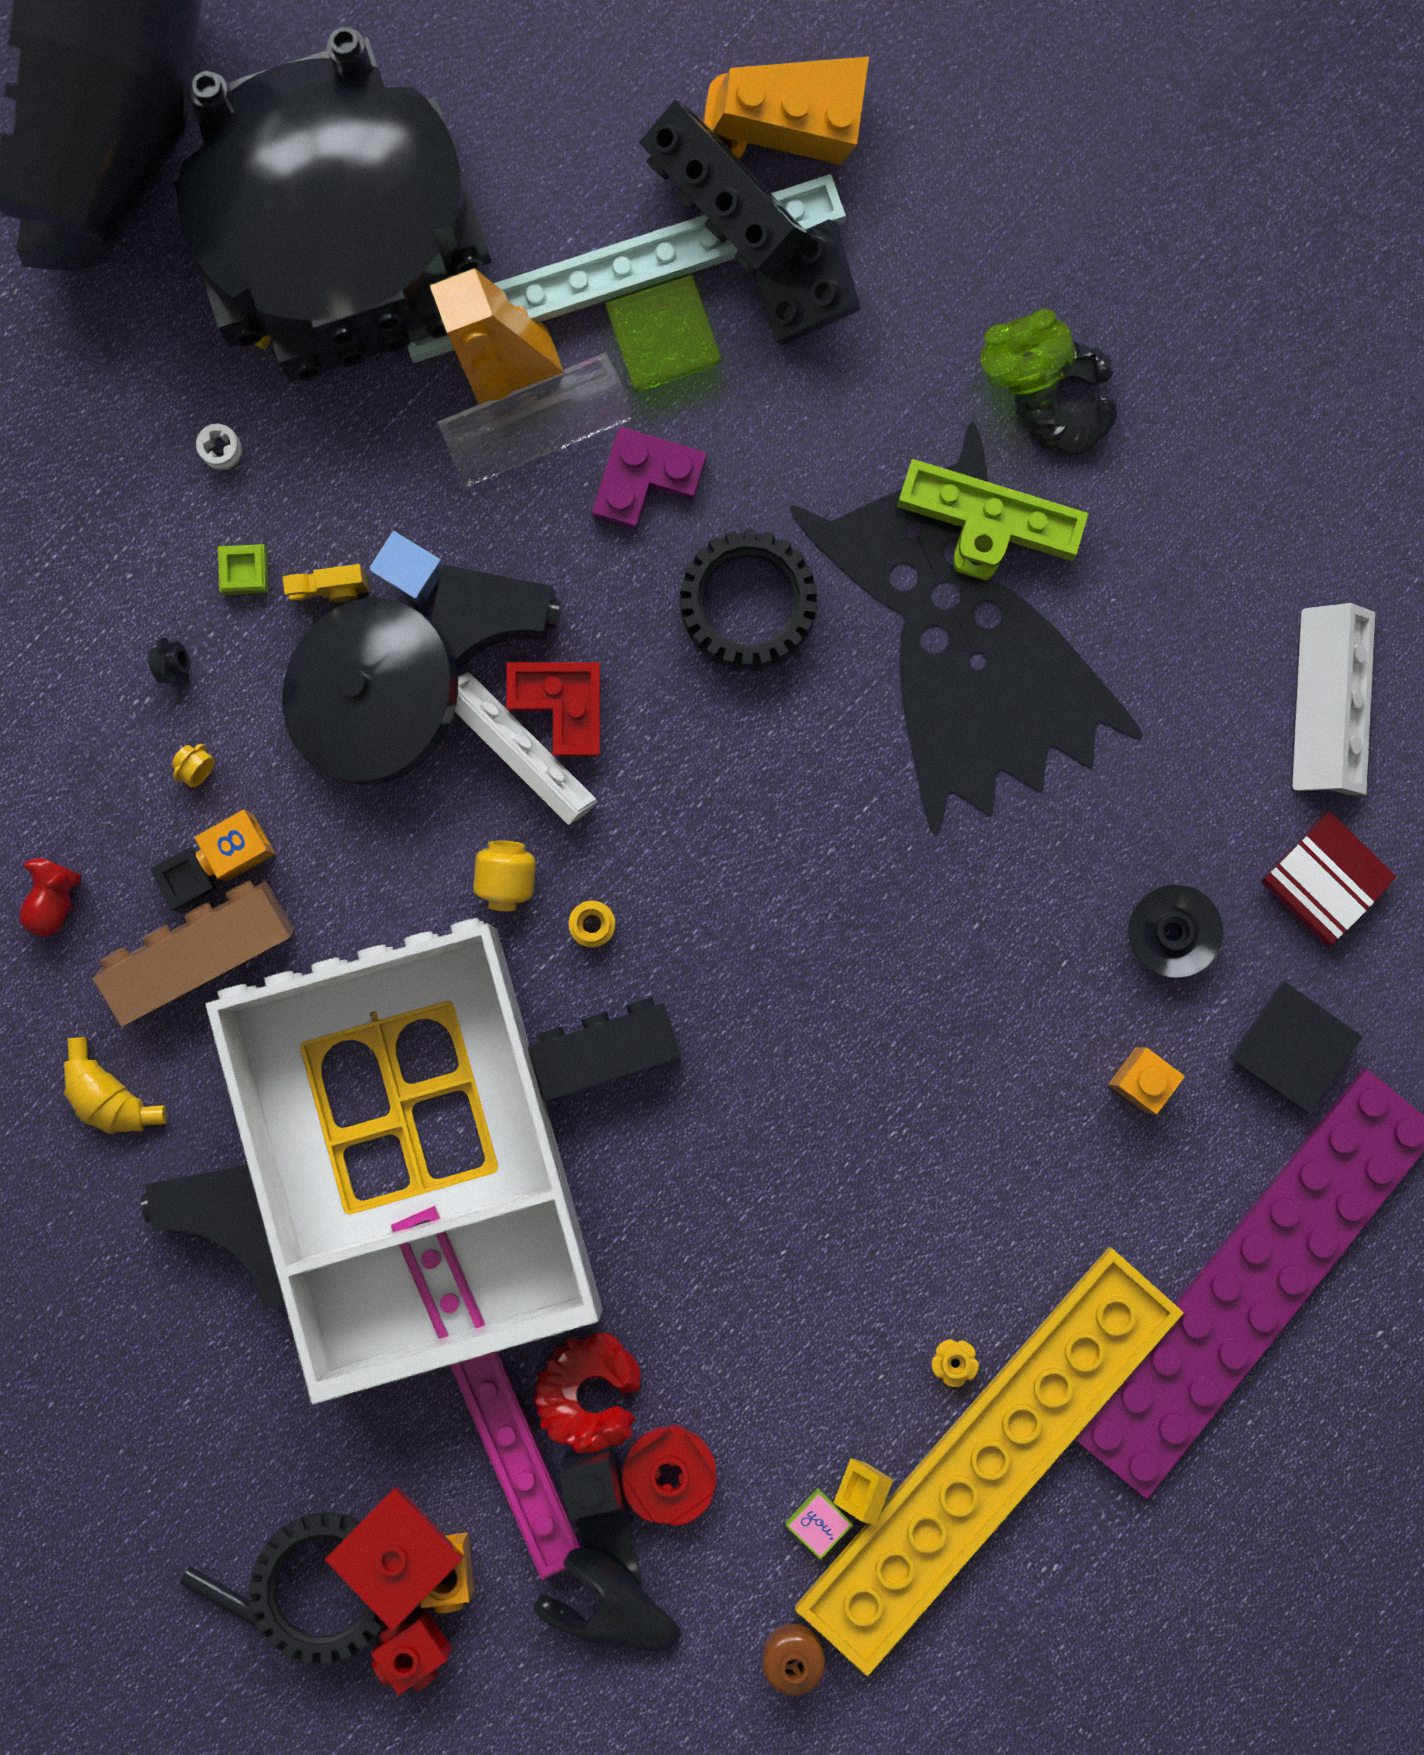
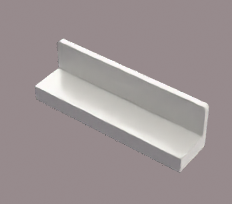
(1334, 699)

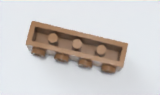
(193, 952)

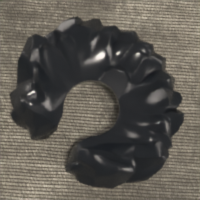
(1064, 429)

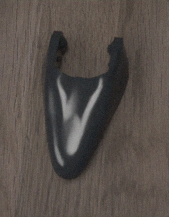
(623, 1616)

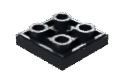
(1295, 1047)

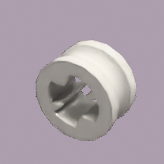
(231, 452)

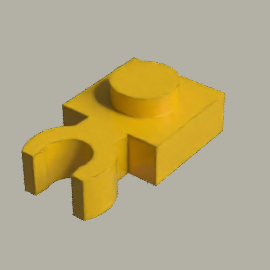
(337, 583)

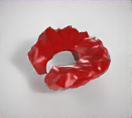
(558, 1384)

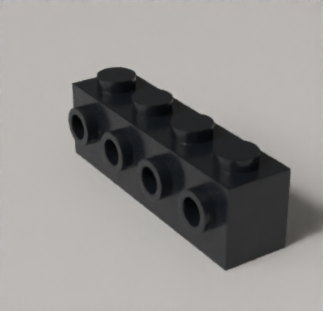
(724, 190)

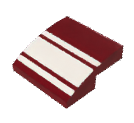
(1328, 879)

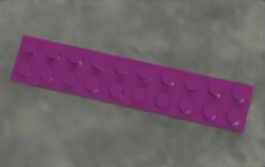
(1258, 1280)

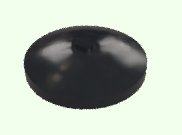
(370, 691)

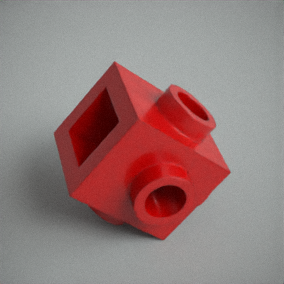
(410, 1653)

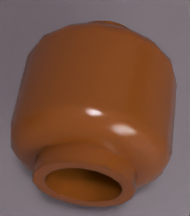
(796, 1644)

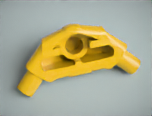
(101, 1098)

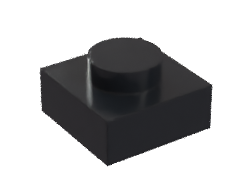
(182, 879)

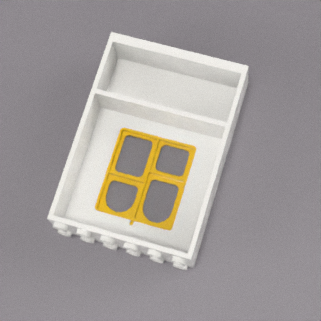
(337, 1255)

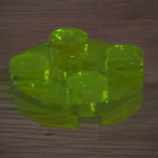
(1006, 343)

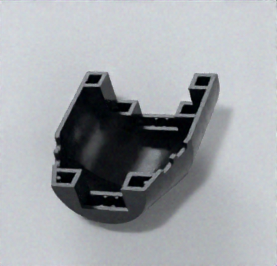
(92, 121)

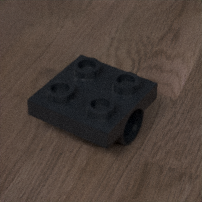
(811, 287)

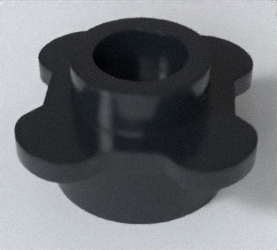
(169, 662)

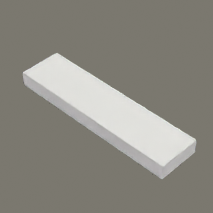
(522, 750)

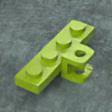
(990, 517)

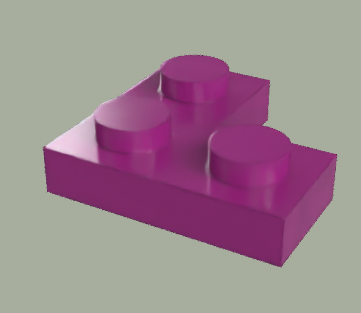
(642, 463)

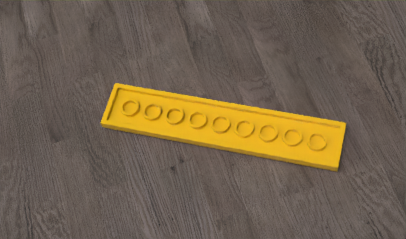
(988, 1461)

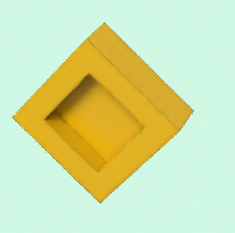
(863, 1491)

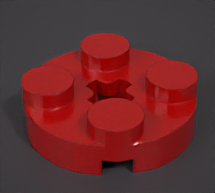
(642, 1468)

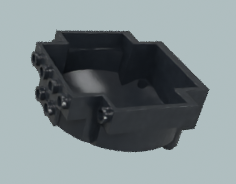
(325, 208)

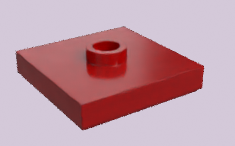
(394, 1558)

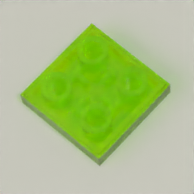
(663, 333)

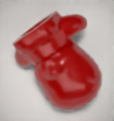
(49, 900)

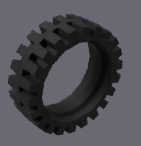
(757, 546)
(267, 1613)

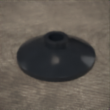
(1198, 928)

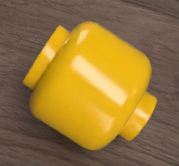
(504, 875)

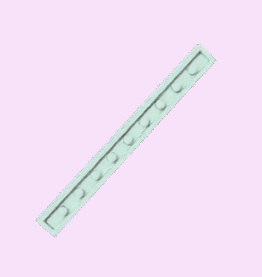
(639, 262)

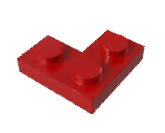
(569, 692)

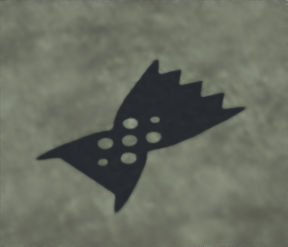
(959, 717)

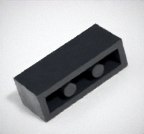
(603, 1049)

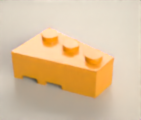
(794, 106)
(493, 338)

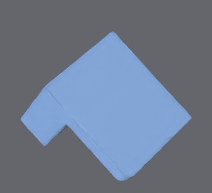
(408, 568)

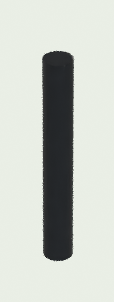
(219, 1594)

